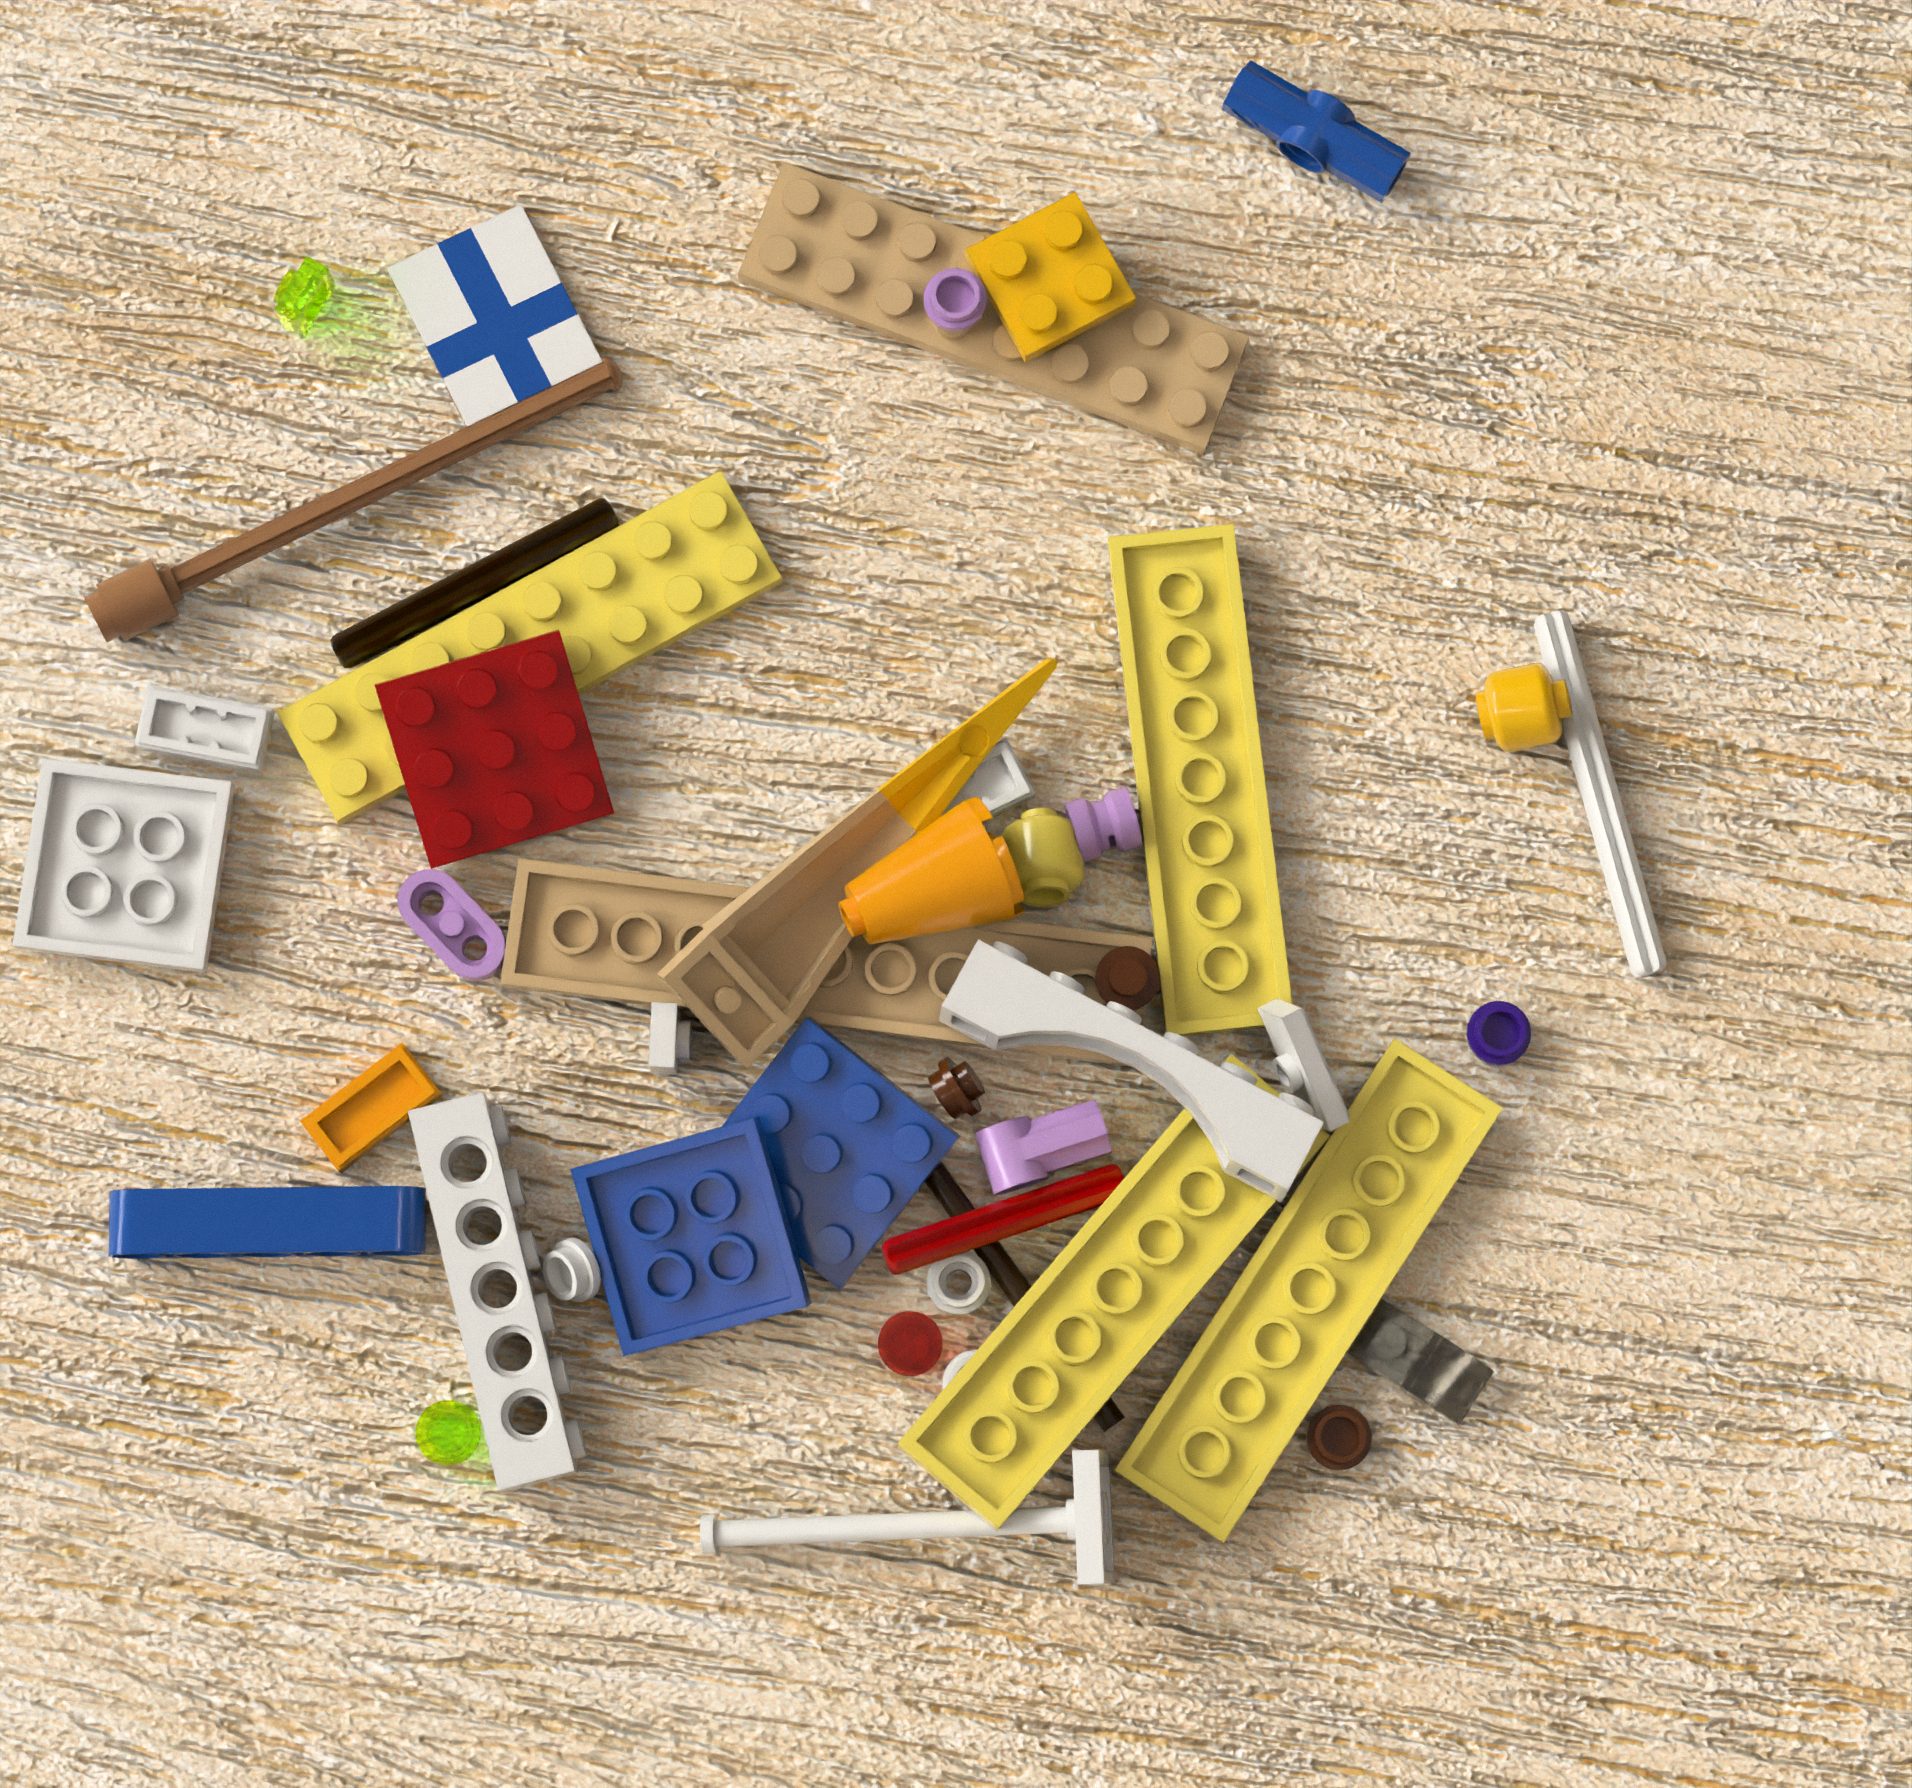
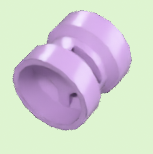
(1104, 824)

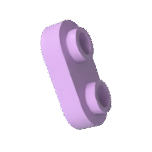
(453, 926)

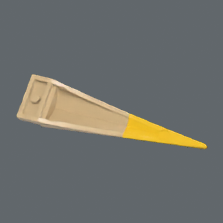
(781, 937)

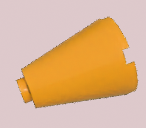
(936, 881)

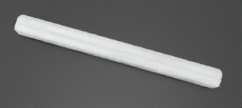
(1602, 798)

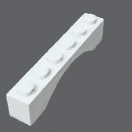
(1014, 1005)

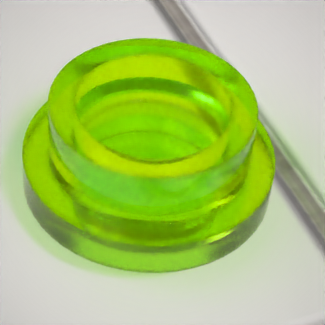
(448, 1432)

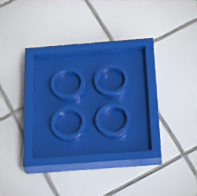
(841, 1147)
(691, 1236)

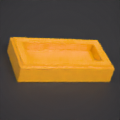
(370, 1108)

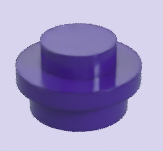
(1498, 1033)

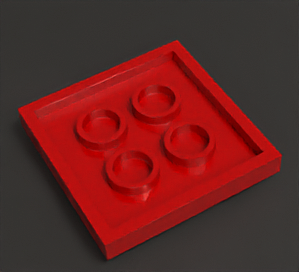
(494, 748)

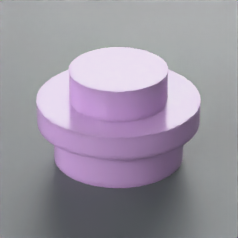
(955, 299)

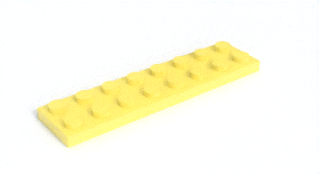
(607, 599)
(1199, 778)
(1308, 1291)
(1088, 1321)

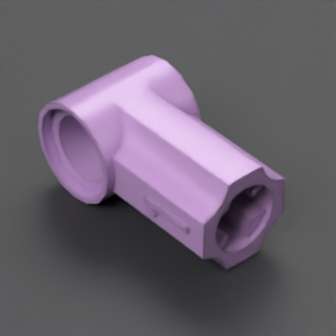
(1027, 1150)

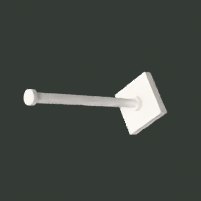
(1083, 1519)

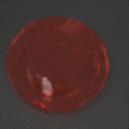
(910, 1343)

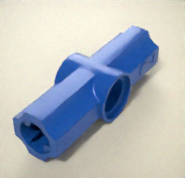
(1316, 131)

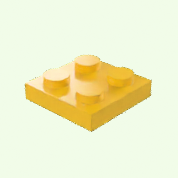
(1050, 277)

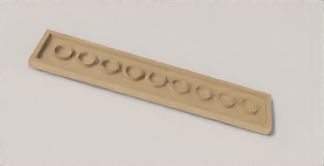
(616, 929)

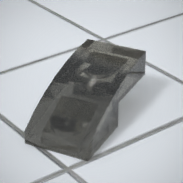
(1420, 1362)

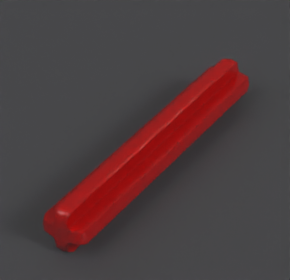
(1000, 1219)

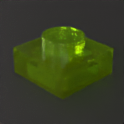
(303, 295)

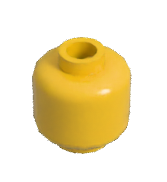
(1523, 707)

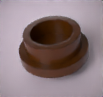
(1127, 977)
(957, 1088)
(1339, 1437)

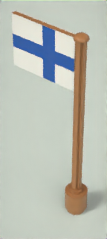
(506, 355)

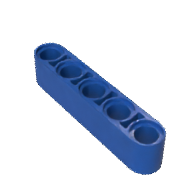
(267, 1222)

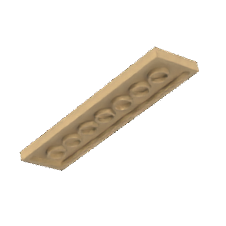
(871, 268)

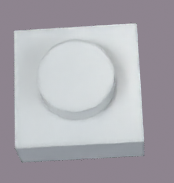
(668, 1038)

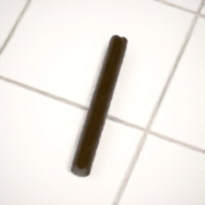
(472, 583)

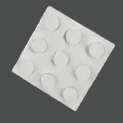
(124, 865)

